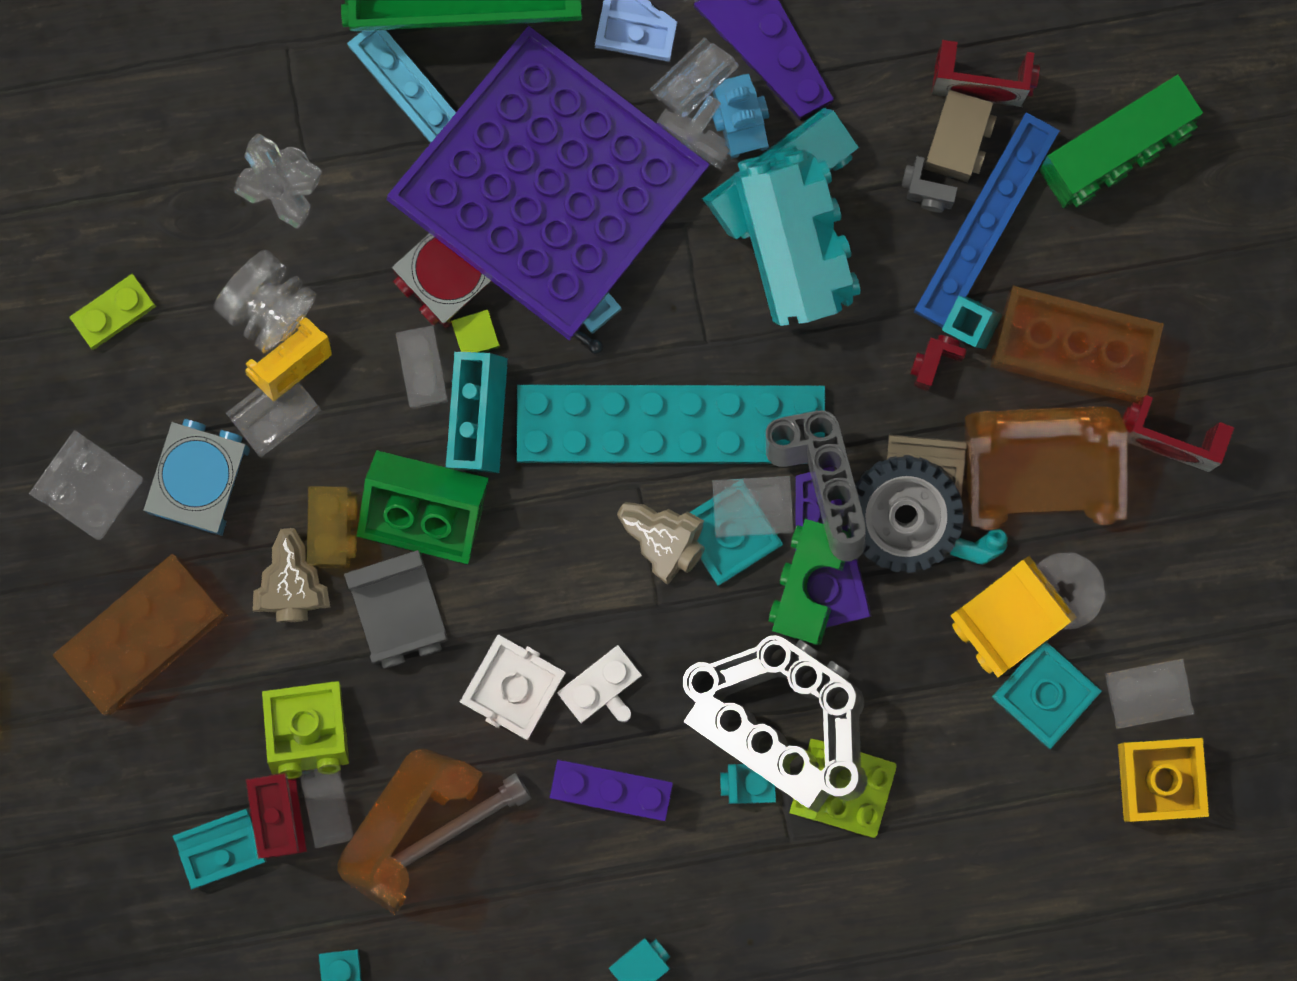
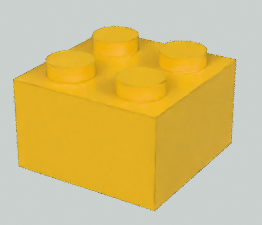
(1163, 780)

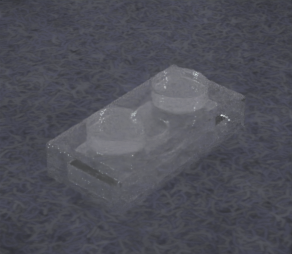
(421, 367)

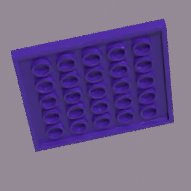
(548, 182)

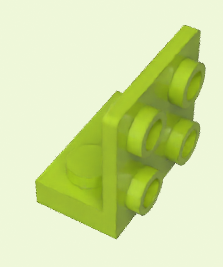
(856, 815)

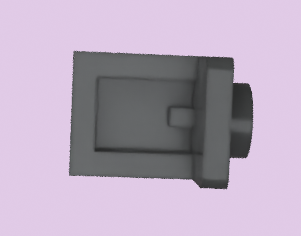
(931, 194)

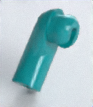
(984, 549)

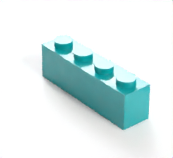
(819, 135)

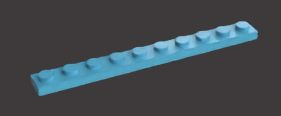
(428, 110)

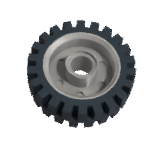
(937, 518)

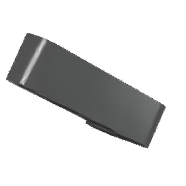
(827, 484)

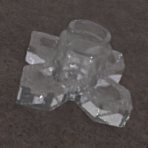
(280, 176)

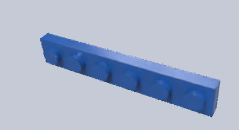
(987, 218)

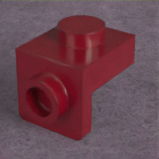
(926, 364)

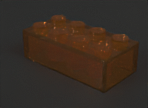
(1077, 345)
(140, 635)

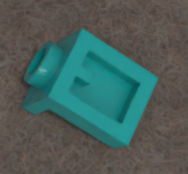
(746, 786)
(340, 966)

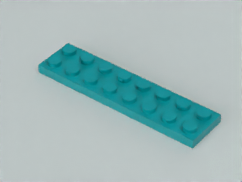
(655, 422)

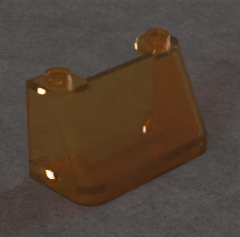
(1046, 463)
(367, 857)

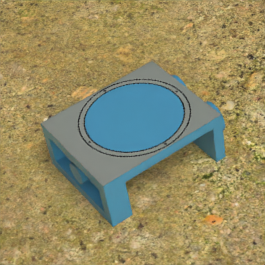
(196, 476)

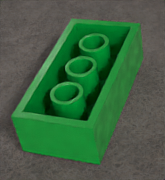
(1121, 141)

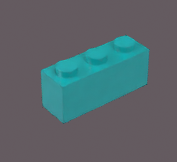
(476, 412)

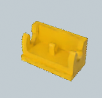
(290, 360)

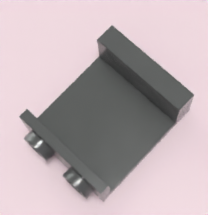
(397, 609)

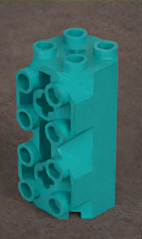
(795, 236)

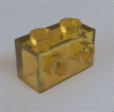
(330, 527)

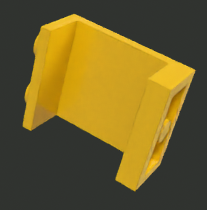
(1012, 617)

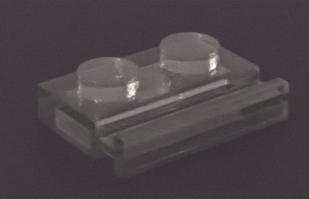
(694, 77)
(270, 422)
(752, 506)
(1149, 693)

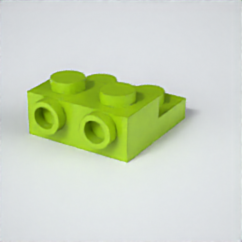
(305, 729)

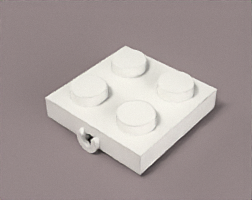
(512, 687)

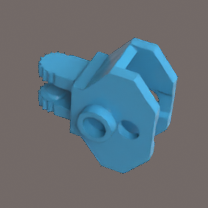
(741, 115)

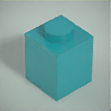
(972, 322)
(642, 962)

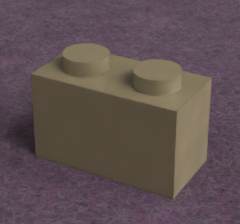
(959, 136)

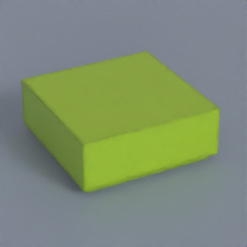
(475, 333)

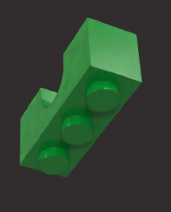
(796, 612)

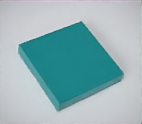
(730, 555)
(1046, 694)

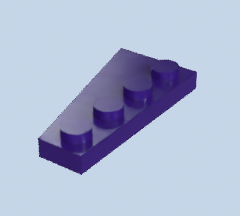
(770, 47)
(829, 586)

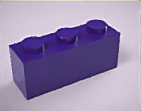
(611, 790)

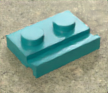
(218, 849)

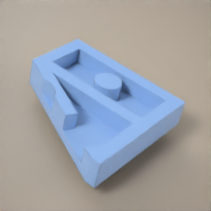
(636, 29)

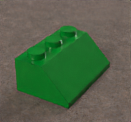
(421, 507)

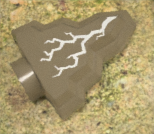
(664, 538)
(289, 583)

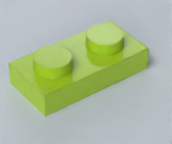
(112, 311)

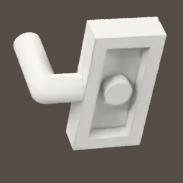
(600, 687)

